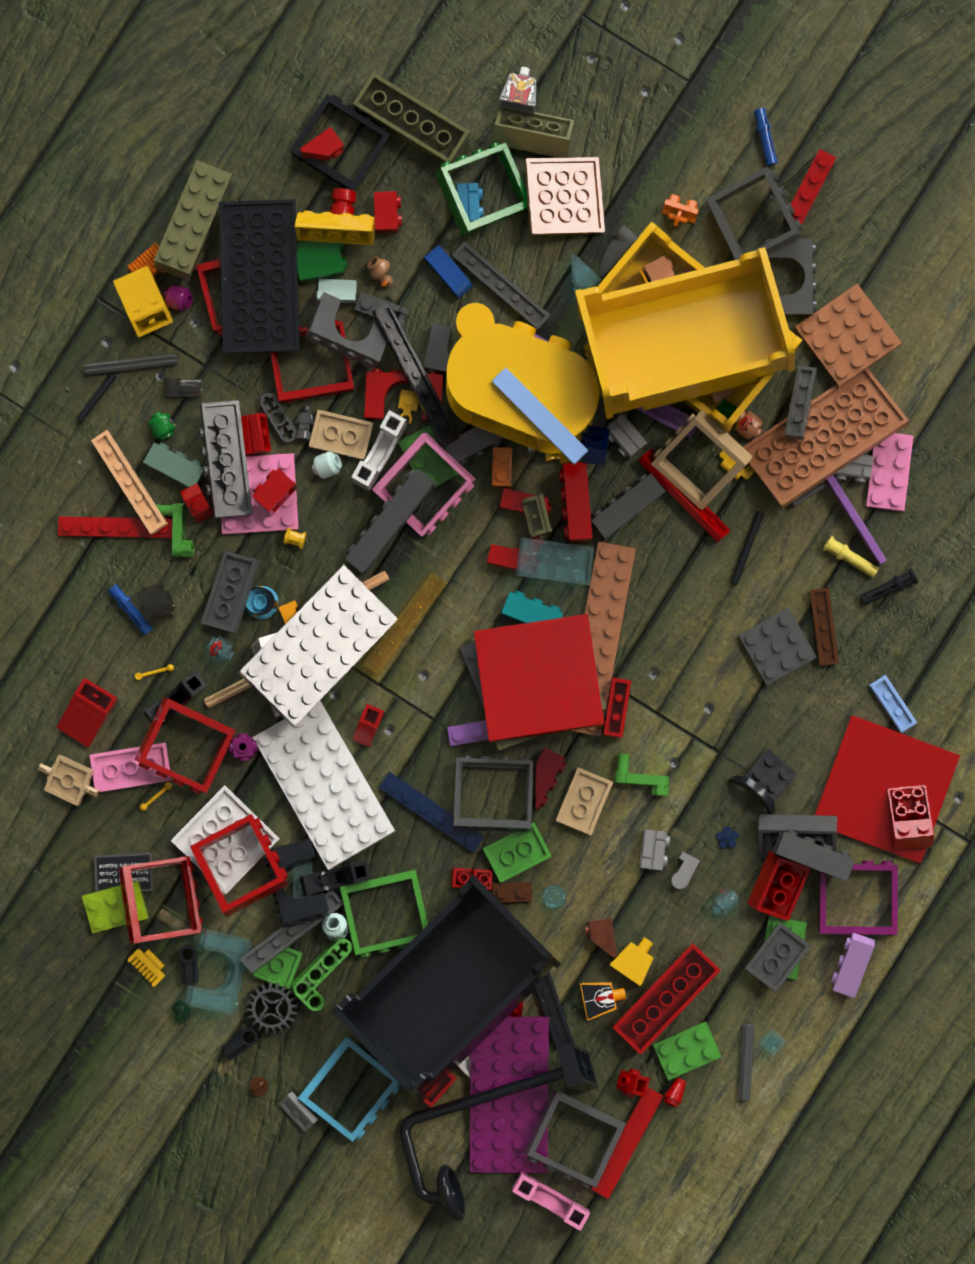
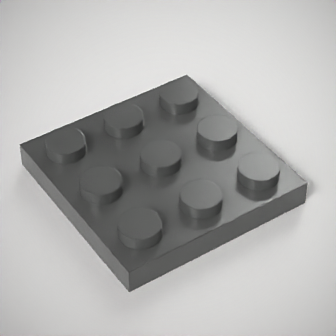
(777, 646)

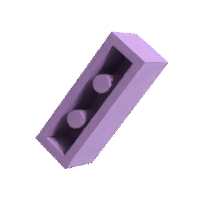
(852, 964)

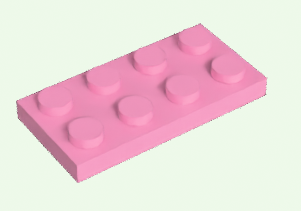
(890, 473)
(119, 770)

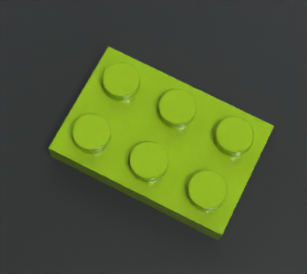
(106, 908)

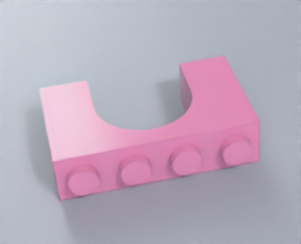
(567, 1209)

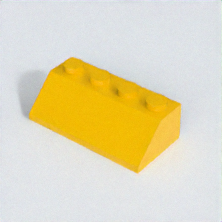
(335, 228)

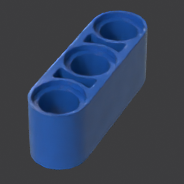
(448, 271)

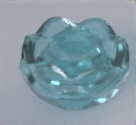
(548, 898)

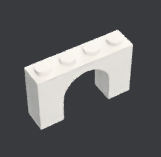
(390, 434)

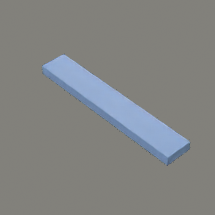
(539, 415)

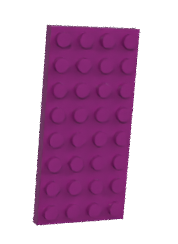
(505, 1125)

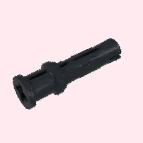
(897, 583)

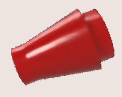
(675, 1093)

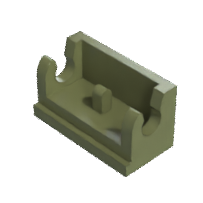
(536, 516)

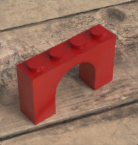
(379, 384)
(504, 556)

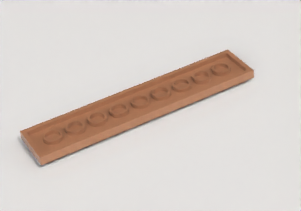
(606, 611)

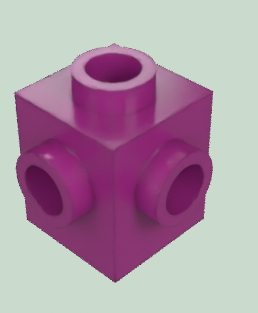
(251, 747)

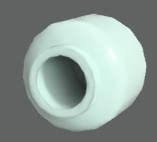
(326, 465)
(335, 926)

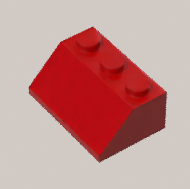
(778, 886)

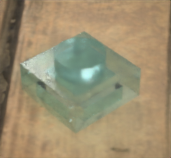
(772, 1042)

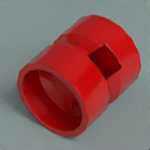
(343, 201)

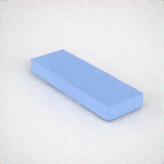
(893, 704)

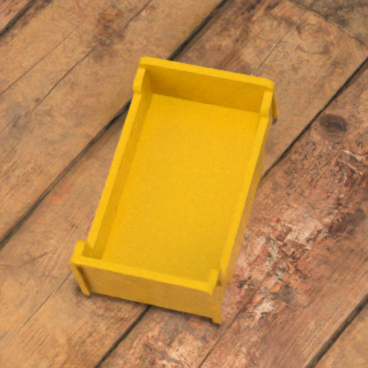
(687, 334)

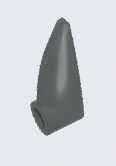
(617, 248)

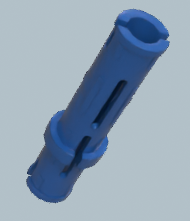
(763, 128)
(125, 603)

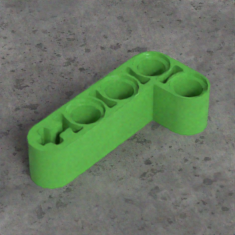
(324, 970)

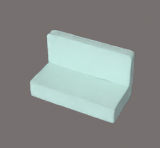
(340, 289)

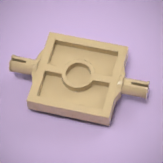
(68, 780)

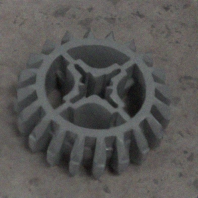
(283, 1021)

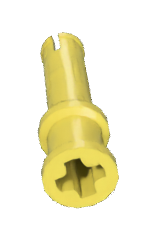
(842, 552)

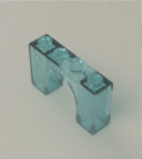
(223, 998)

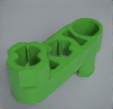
(180, 546)
(659, 784)

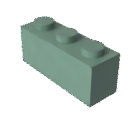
(174, 465)

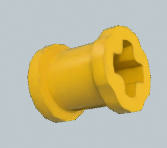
(295, 538)

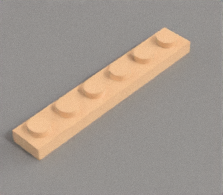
(129, 482)

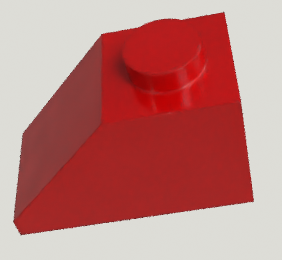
(324, 146)
(196, 503)

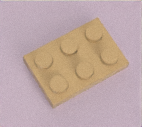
(341, 434)
(584, 801)

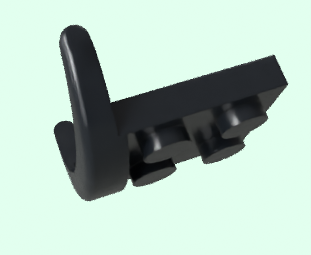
(766, 779)

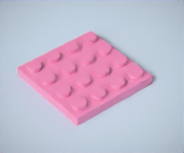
(261, 521)

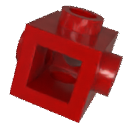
(632, 1083)

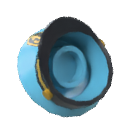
(262, 602)

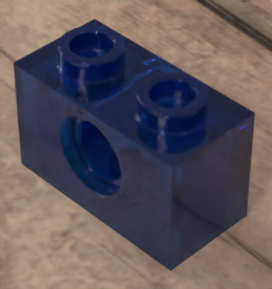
(596, 443)

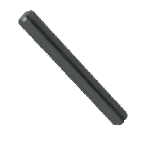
(130, 364)

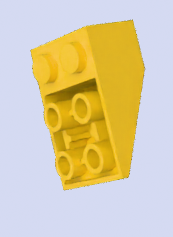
(143, 301)

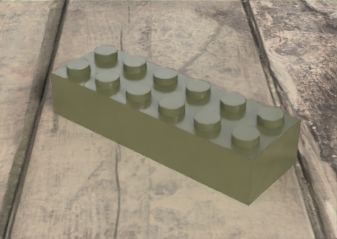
(411, 119)
(192, 220)

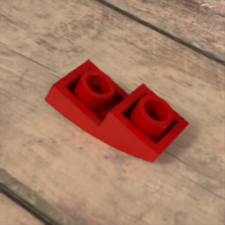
(460, 876)

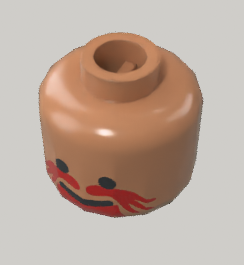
(748, 425)

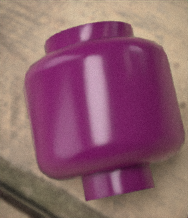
(178, 297)

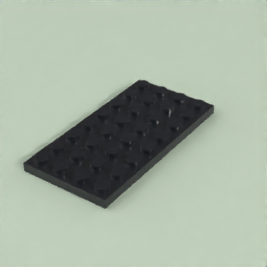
(259, 276)

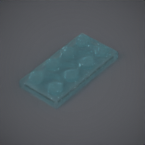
(555, 561)

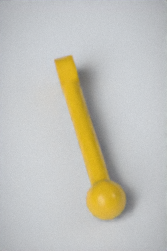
(139, 676)
(168, 786)

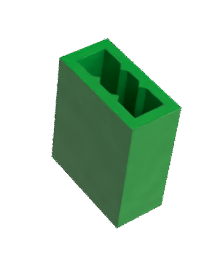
(319, 260)

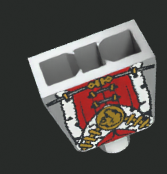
(519, 92)

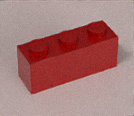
(617, 708)

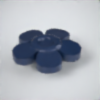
(727, 837)

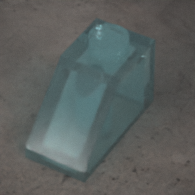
(582, 276)

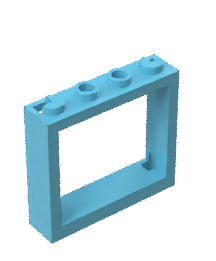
(371, 1116)

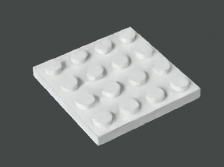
(232, 856)

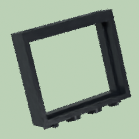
(325, 169)

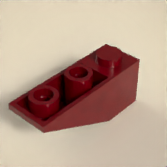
(546, 770)

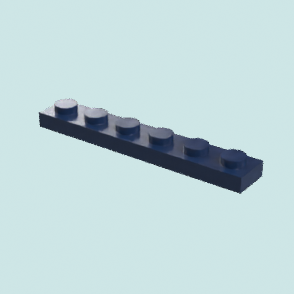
(429, 811)

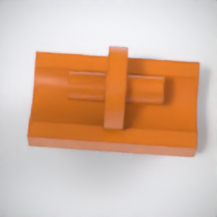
(680, 212)

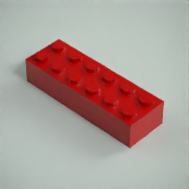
(666, 998)

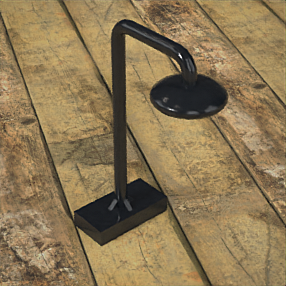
(575, 1068)

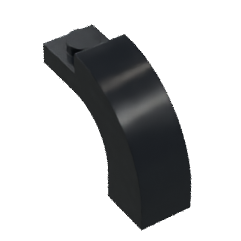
(183, 694)
(335, 878)

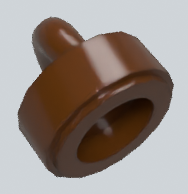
(259, 1086)

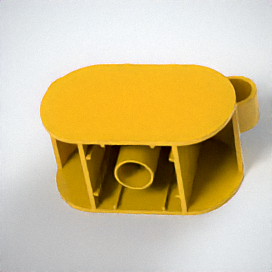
(547, 369)

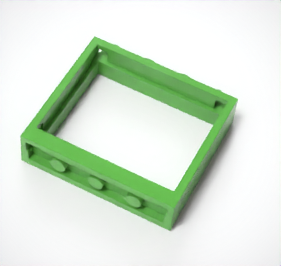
(382, 947)

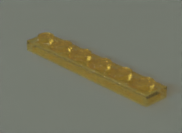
(405, 624)

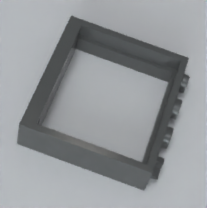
(780, 195)
(502, 763)
(540, 1128)

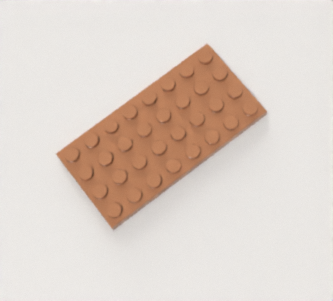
(838, 431)

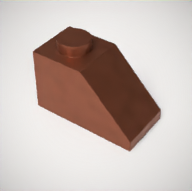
(602, 935)

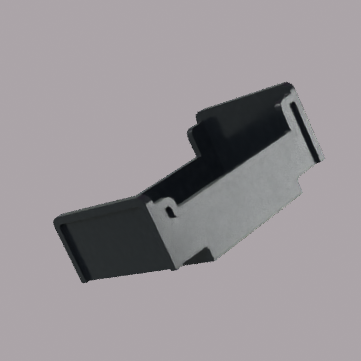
(447, 989)

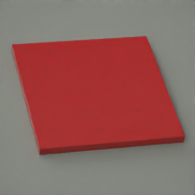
(538, 678)
(867, 765)

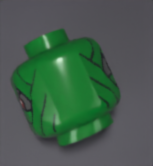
(161, 425)

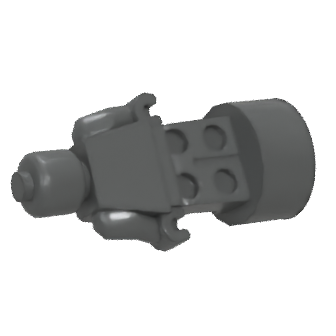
(304, 419)

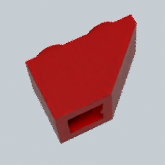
(368, 725)

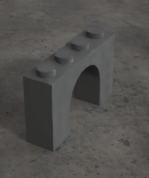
(800, 253)
(323, 332)
(437, 349)

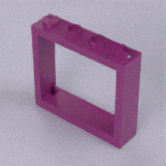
(866, 865)

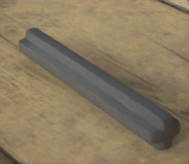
(746, 1062)

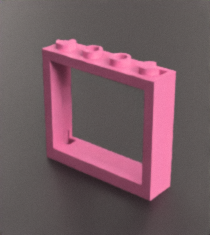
(380, 487)

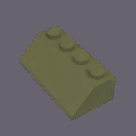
(533, 132)

